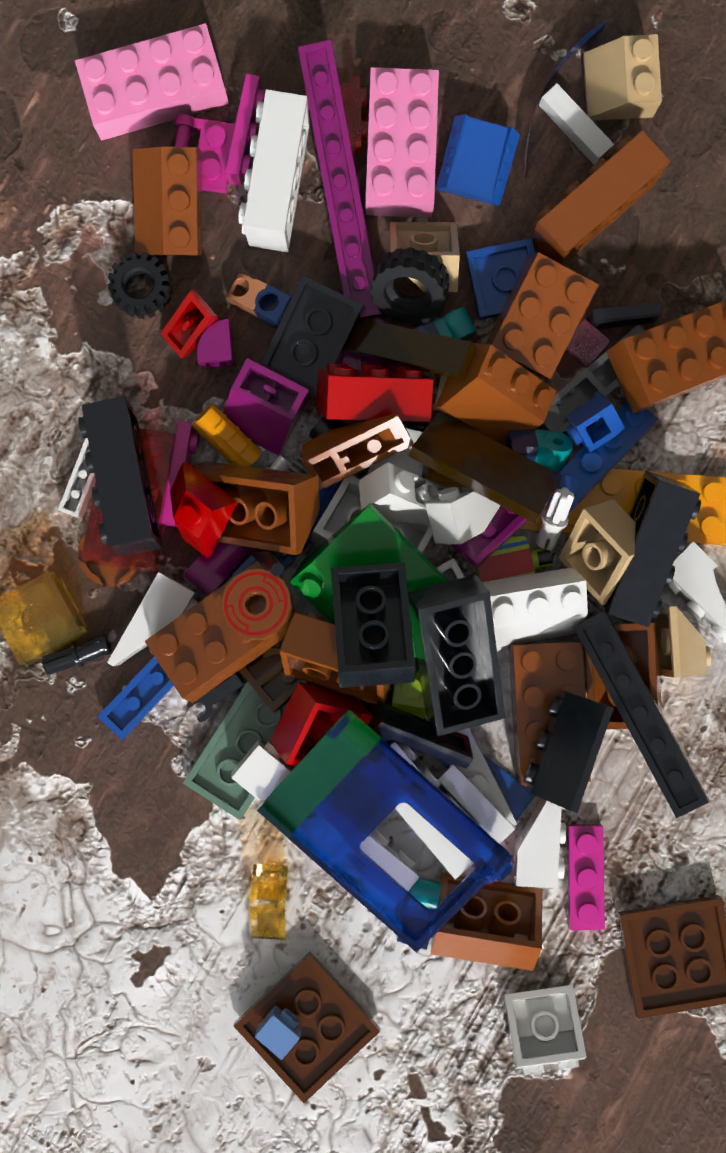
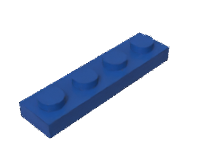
(590, 468)

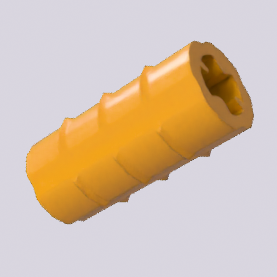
(226, 437)

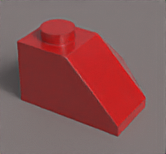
(200, 509)

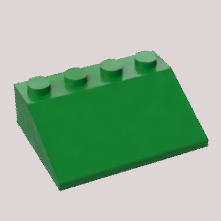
(360, 542)

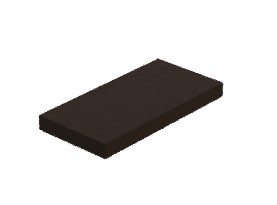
(485, 466)

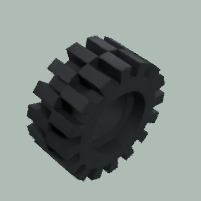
(140, 265)

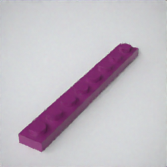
(338, 173)

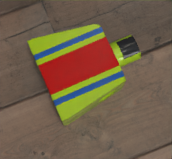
(514, 560)

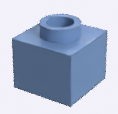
(279, 1031)

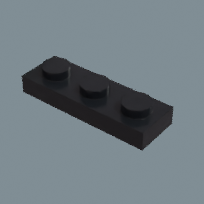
(419, 735)

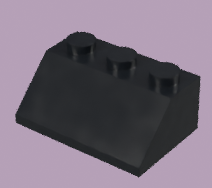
(567, 749)

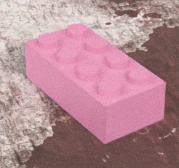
(152, 82)
(402, 142)

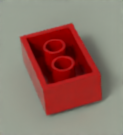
(373, 392)

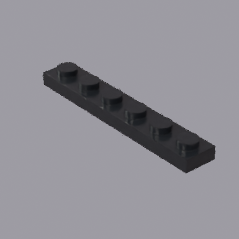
(641, 714)

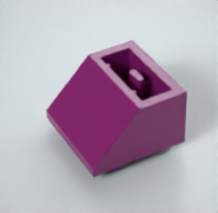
(265, 406)

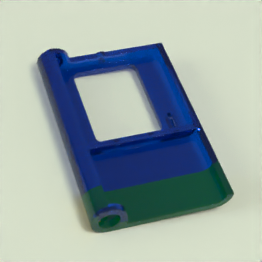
(340, 799)

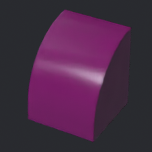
(216, 346)

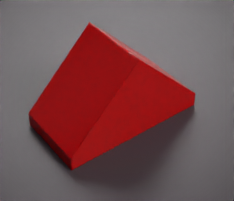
(188, 324)

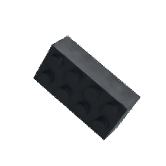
(120, 477)
(661, 518)
(457, 654)

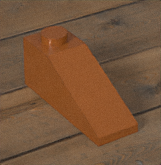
(354, 448)

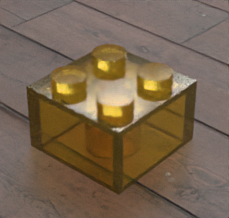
(39, 618)

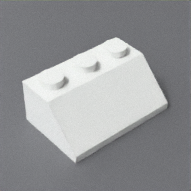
(537, 606)

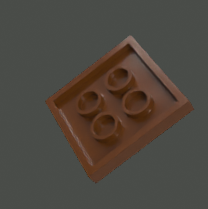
(675, 955)
(330, 1023)

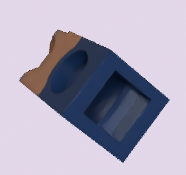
(258, 299)

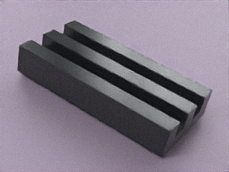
(625, 315)

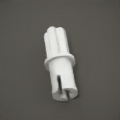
(555, 518)

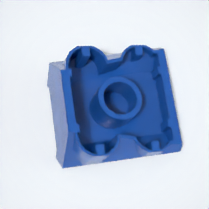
(477, 160)

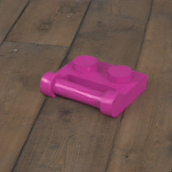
(215, 146)

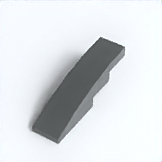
(597, 377)

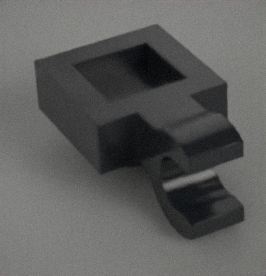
(225, 691)

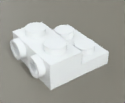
(545, 1029)

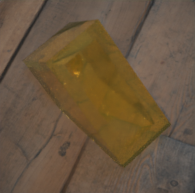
(269, 901)

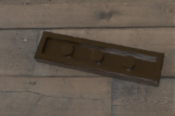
(411, 348)

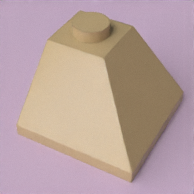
(435, 238)
(680, 645)

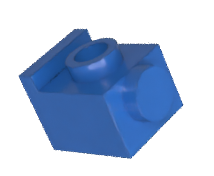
(594, 423)

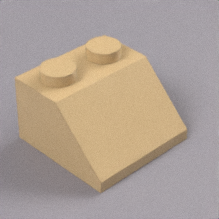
(623, 78)
(601, 547)

